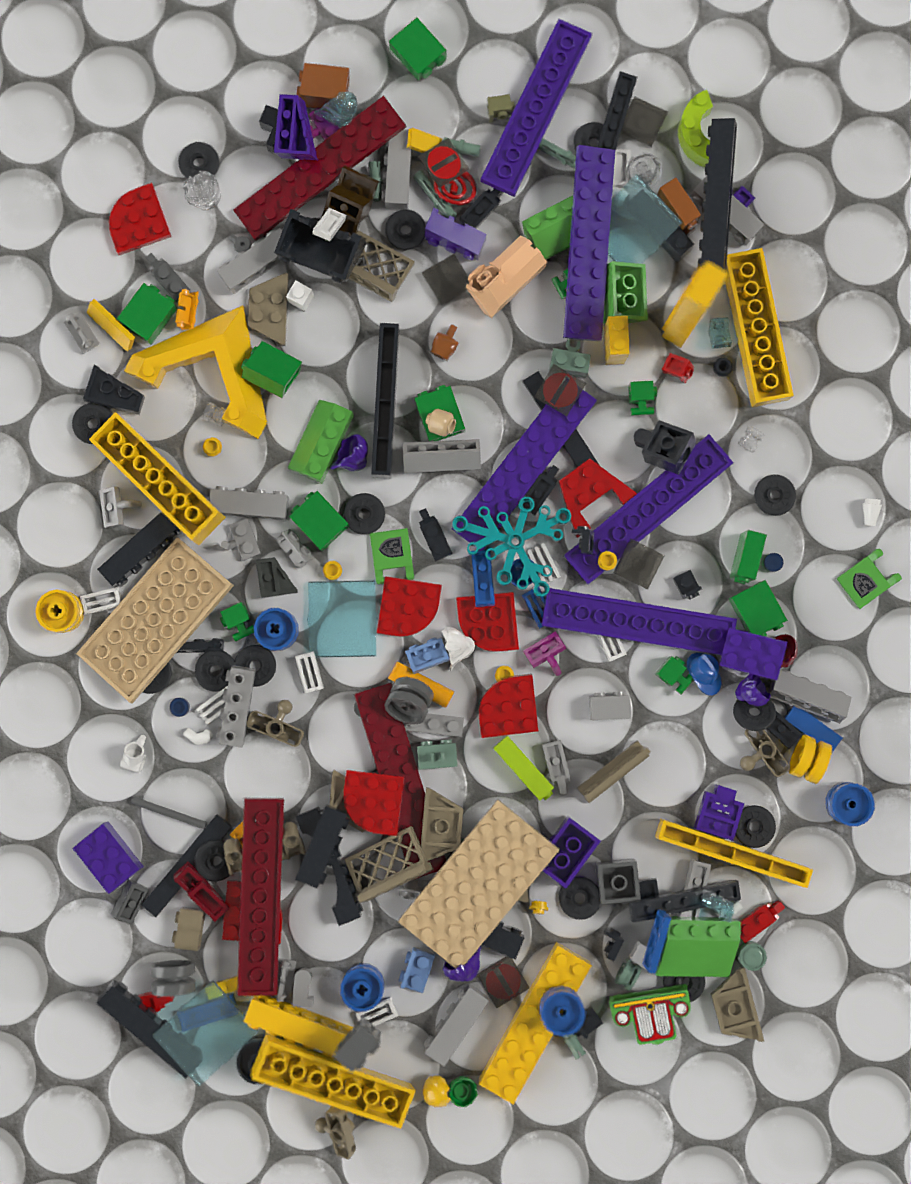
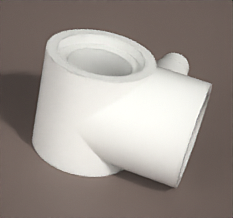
(134, 755)

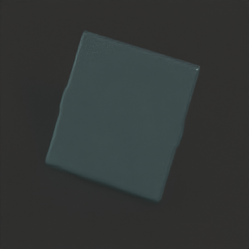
(638, 223)
(342, 618)
(205, 1033)

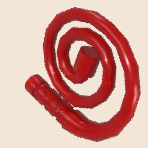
(453, 190)

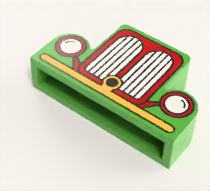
(651, 1012)

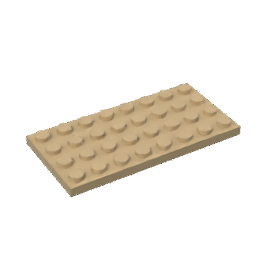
(154, 620)
(478, 885)

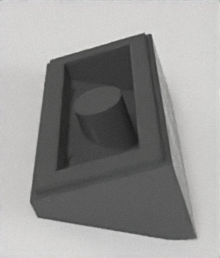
(129, 902)

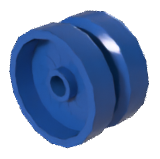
(265, 626)
(861, 803)
(362, 999)
(571, 1018)

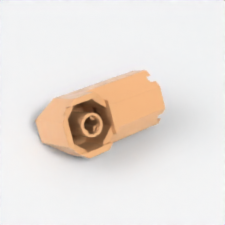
(506, 276)

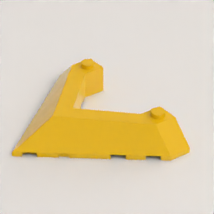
(222, 338)

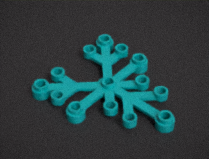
(492, 535)

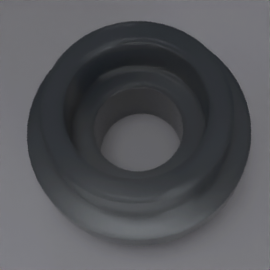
(722, 361)

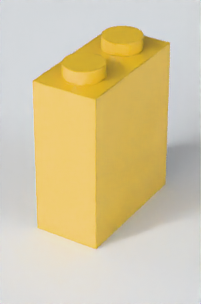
(616, 340)

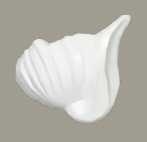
(457, 645)

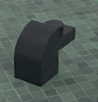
(268, 122)

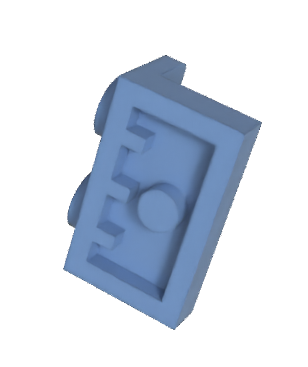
(427, 655)
(417, 970)

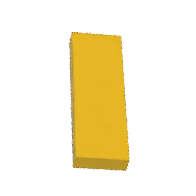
(110, 325)

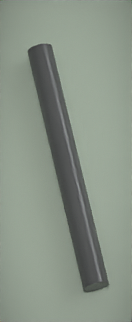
(169, 813)

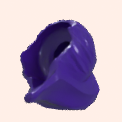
(352, 454)
(752, 691)
(464, 972)

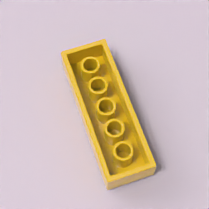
(296, 1024)

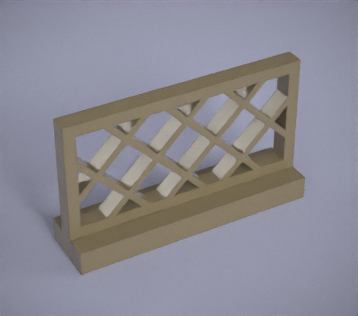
(375, 283)
(613, 771)
(395, 880)

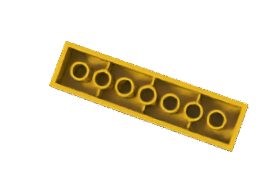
(693, 303)
(757, 328)
(157, 479)
(526, 1034)
(331, 1083)

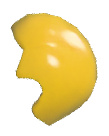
(435, 1091)

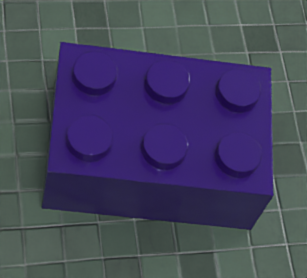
(753, 653)
(574, 847)
(108, 857)

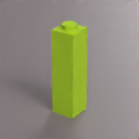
(524, 768)

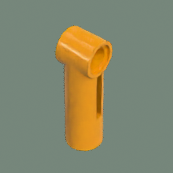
(441, 693)

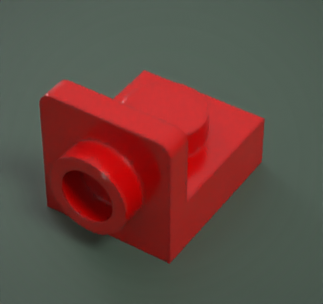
(678, 367)

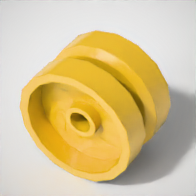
(48, 611)
(810, 759)

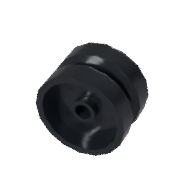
(247, 1057)

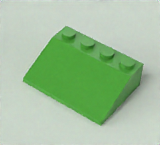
(699, 947)

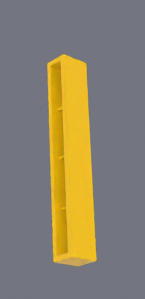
(733, 853)

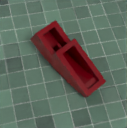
(201, 891)

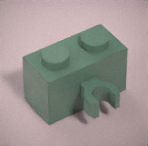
(571, 360)
(437, 755)

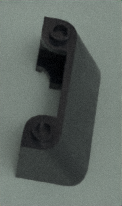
(331, 257)

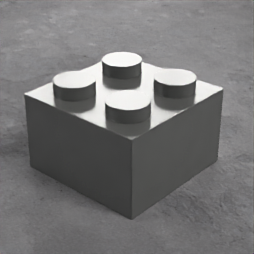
(618, 881)
(357, 1044)

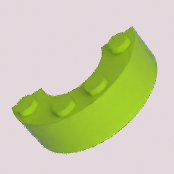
(689, 130)

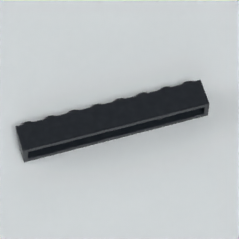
(718, 192)
(385, 400)

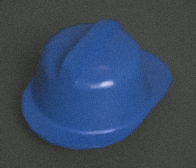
(705, 672)

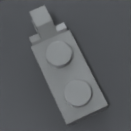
(557, 765)

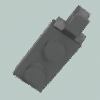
(166, 276)

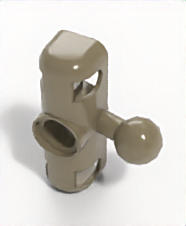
(265, 723)
(771, 761)
(339, 1130)

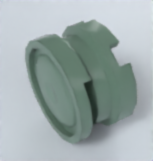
(751, 956)
(628, 974)

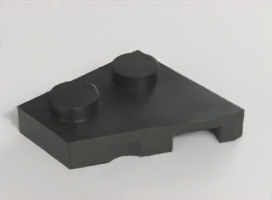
(273, 579)

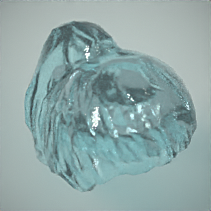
(340, 109)

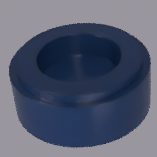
(773, 562)
(179, 707)

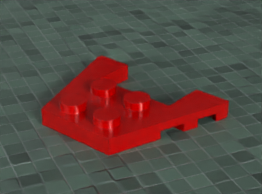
(588, 484)

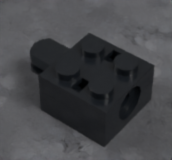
(665, 446)

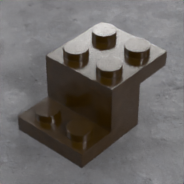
(352, 197)

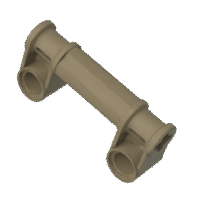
(292, 846)

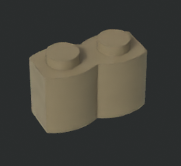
(189, 929)

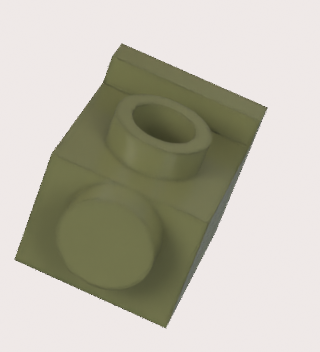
(499, 107)

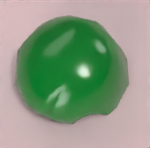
(462, 1091)

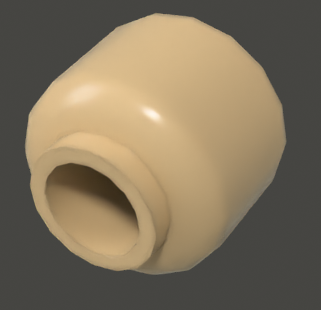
(441, 422)

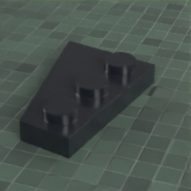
(112, 393)

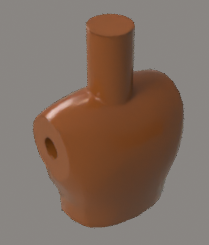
(444, 344)

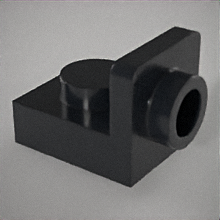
(586, 543)
(687, 585)
(613, 947)
(590, 1023)

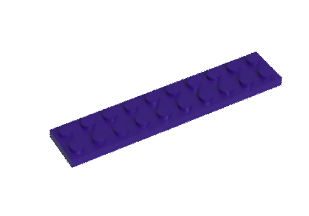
(536, 107)
(589, 243)
(524, 464)
(651, 507)
(636, 621)

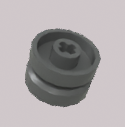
(409, 700)
(173, 978)

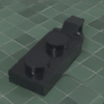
(481, 208)
(541, 489)
(434, 536)
(201, 646)

